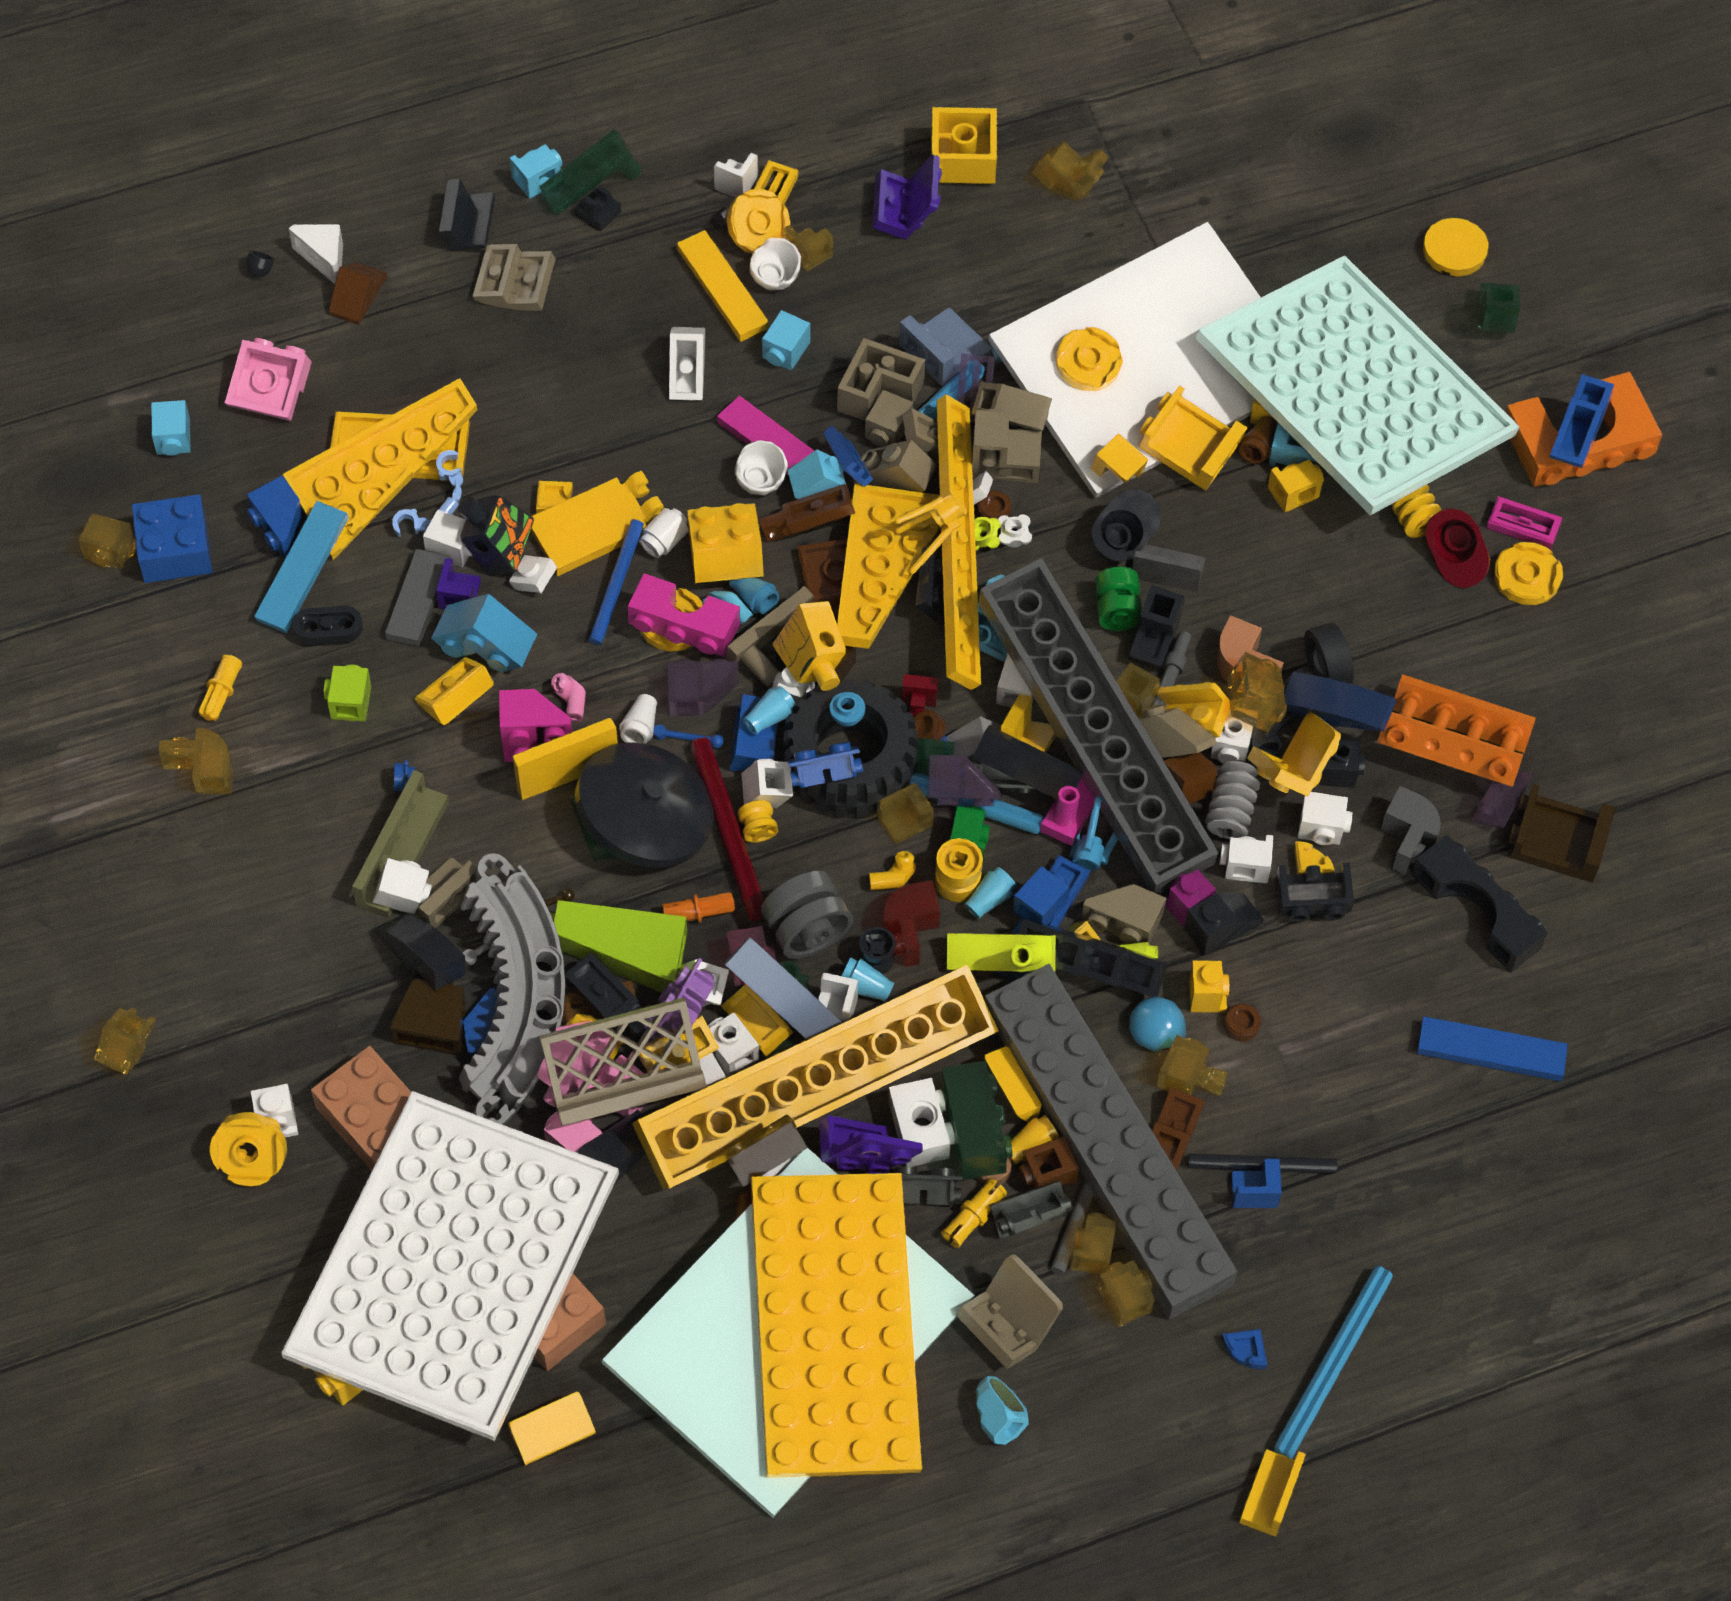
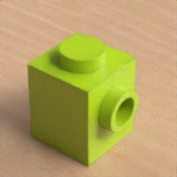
(348, 693)

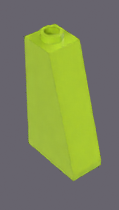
(627, 941)

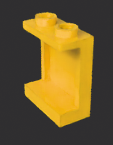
(1190, 439)

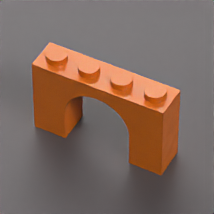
(1630, 437)

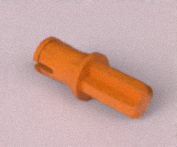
(697, 908)

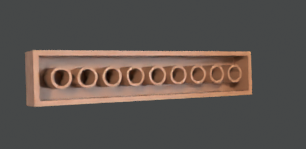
(363, 1107)

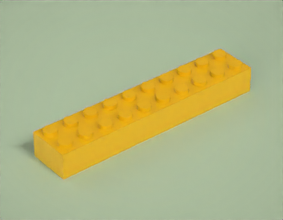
(816, 1075)

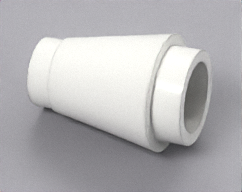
(639, 721)

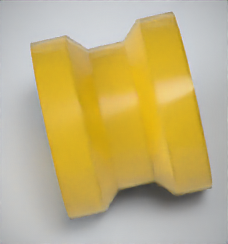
(758, 821)

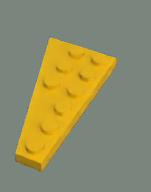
(879, 559)

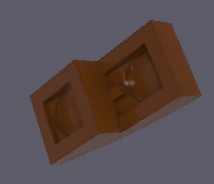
(1177, 1123)

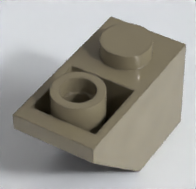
(1025, 407)
(899, 466)
(1126, 913)

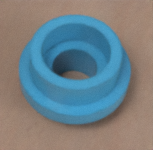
(843, 716)

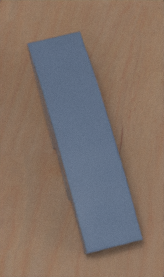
(780, 990)

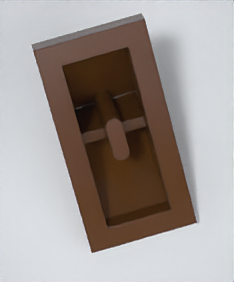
(355, 291)

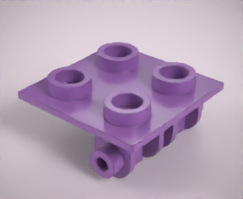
(688, 984)

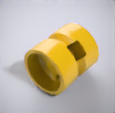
(958, 869)

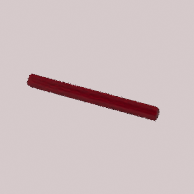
(728, 828)

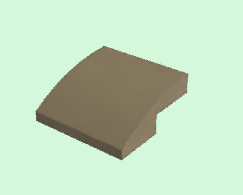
(514, 277)

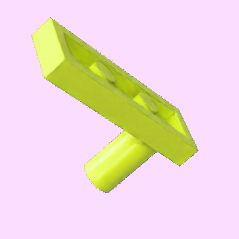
(1000, 951)

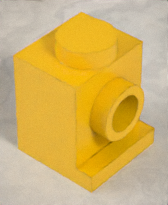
(1296, 484)
(1208, 987)

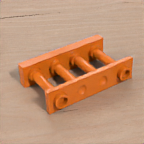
(1462, 714)

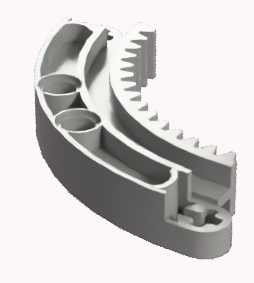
(520, 937)

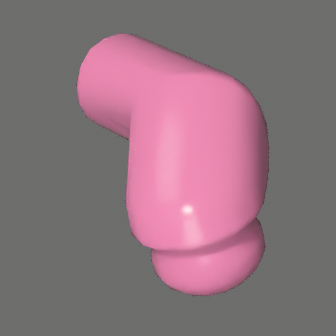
(571, 693)

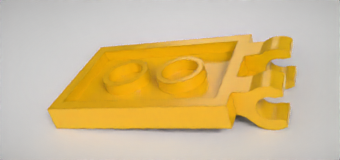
(593, 522)

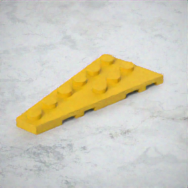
(379, 461)

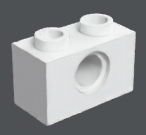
(917, 1101)

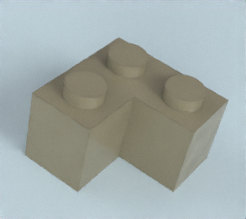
(878, 369)
(1004, 451)

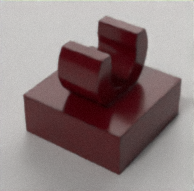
(919, 692)

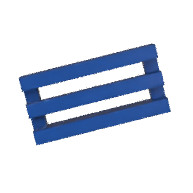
(847, 456)

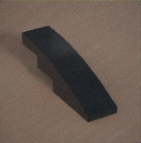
(1101, 959)

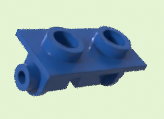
(811, 766)

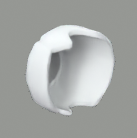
(775, 264)
(761, 467)

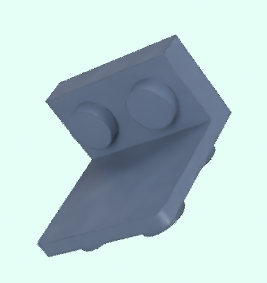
(941, 343)

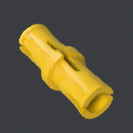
(973, 1213)

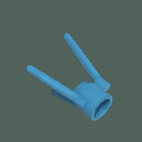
(1089, 850)

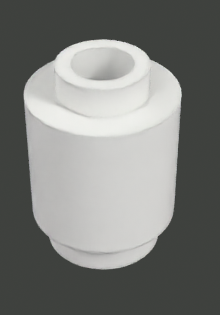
(664, 532)

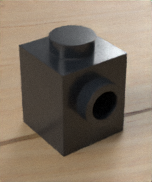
(1344, 765)

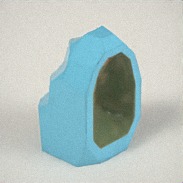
(1000, 1411)

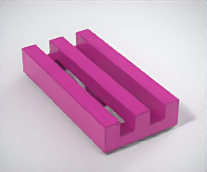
(1523, 527)

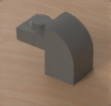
(1413, 821)

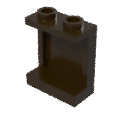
(1560, 836)

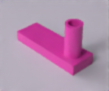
(1068, 813)

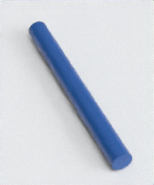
(616, 582)

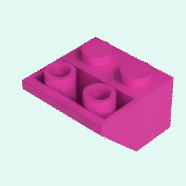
(529, 721)

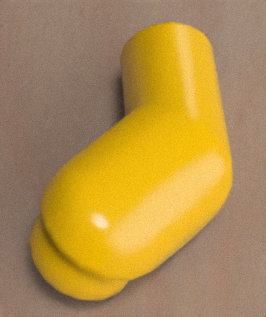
(897, 875)

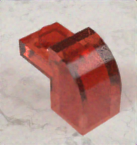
(908, 912)

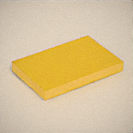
(561, 758)

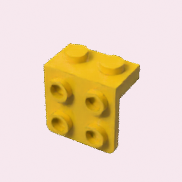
(1304, 758)

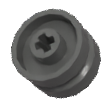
(806, 914)

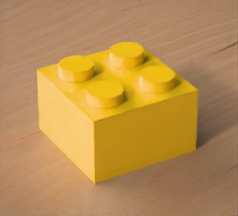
(965, 144)
(725, 543)

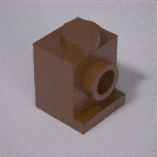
(1053, 1156)

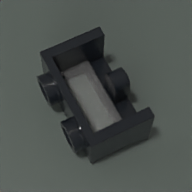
(1314, 893)

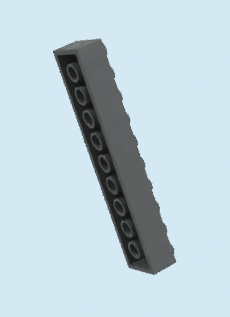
(1097, 726)
(1111, 1142)

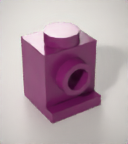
(1187, 892)

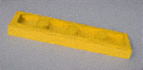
(723, 286)

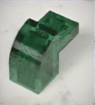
(1498, 307)

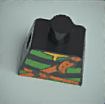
(494, 532)

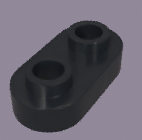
(328, 625)

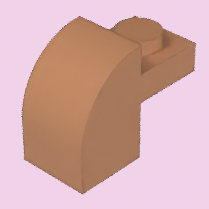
(1236, 639)

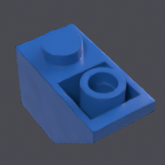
(277, 512)

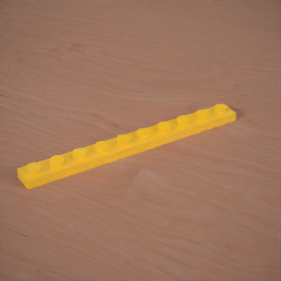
(959, 547)

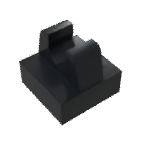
(598, 208)

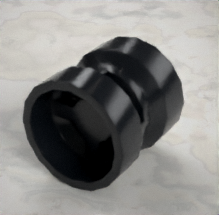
(877, 942)

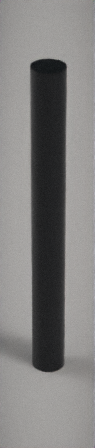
(1249, 1162)

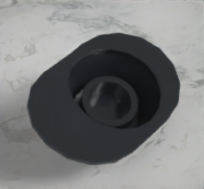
(1126, 525)

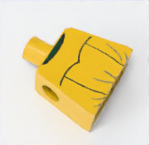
(812, 645)

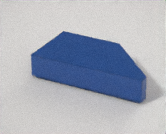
(479, 1022)

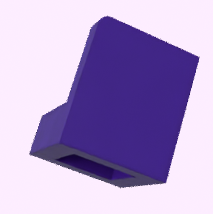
(455, 586)

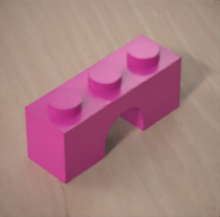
(707, 629)

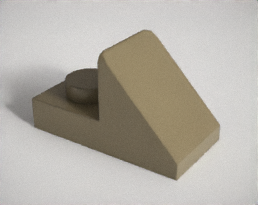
(922, 431)

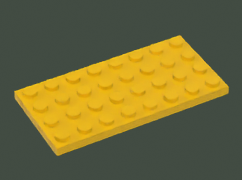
(835, 1325)

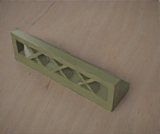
(401, 838)

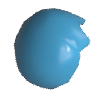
(1156, 1023)

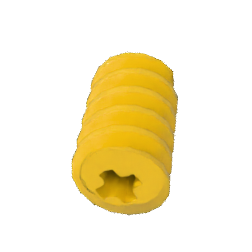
(1416, 511)

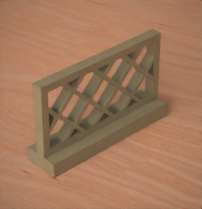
(630, 1091)

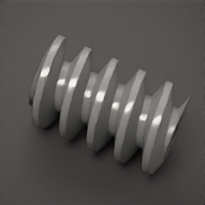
(1232, 800)

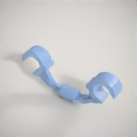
(448, 506)

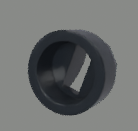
(259, 263)
(1267, 742)

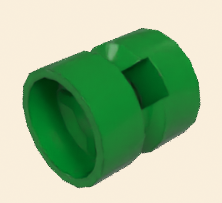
(1118, 598)

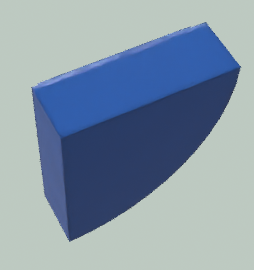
(1246, 1348)

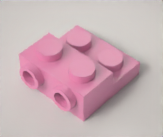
(268, 378)

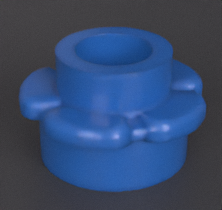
(401, 775)

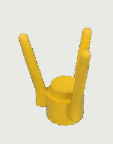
(944, 511)

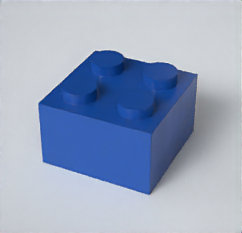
(172, 538)

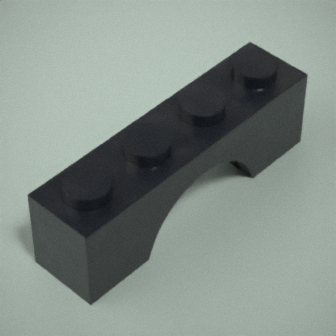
(1450, 871)

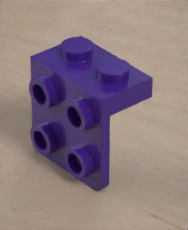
(903, 202)
(863, 1146)

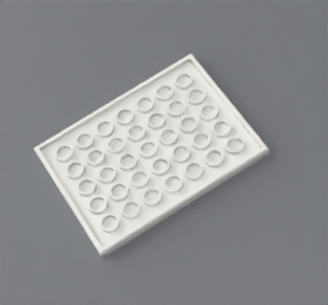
(1155, 316)
(451, 1265)

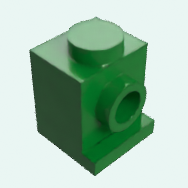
(970, 825)

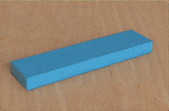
(301, 567)

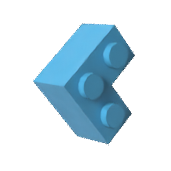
(487, 629)

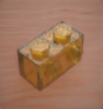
(1256, 692)

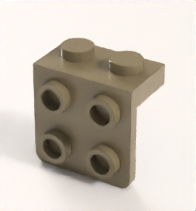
(1012, 1312)

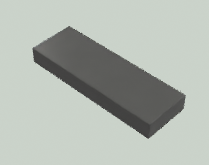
(416, 599)

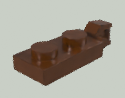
(808, 512)

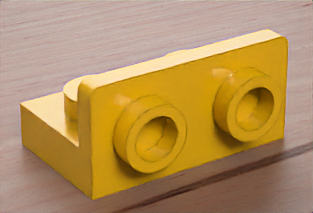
(1201, 702)

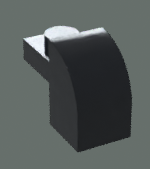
(1157, 627)

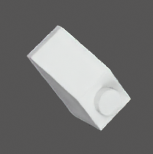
(686, 363)

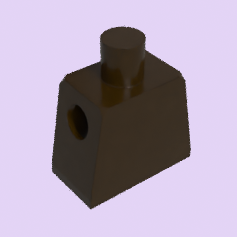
(431, 1018)

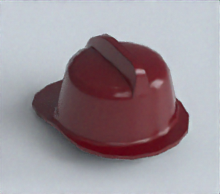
(1458, 547)

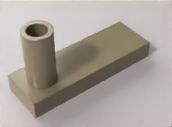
(747, 646)

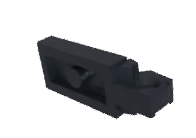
(604, 992)

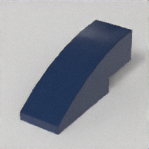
(1338, 702)

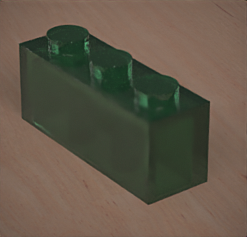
(976, 1119)

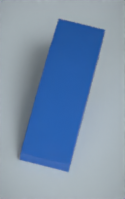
(1582, 421)

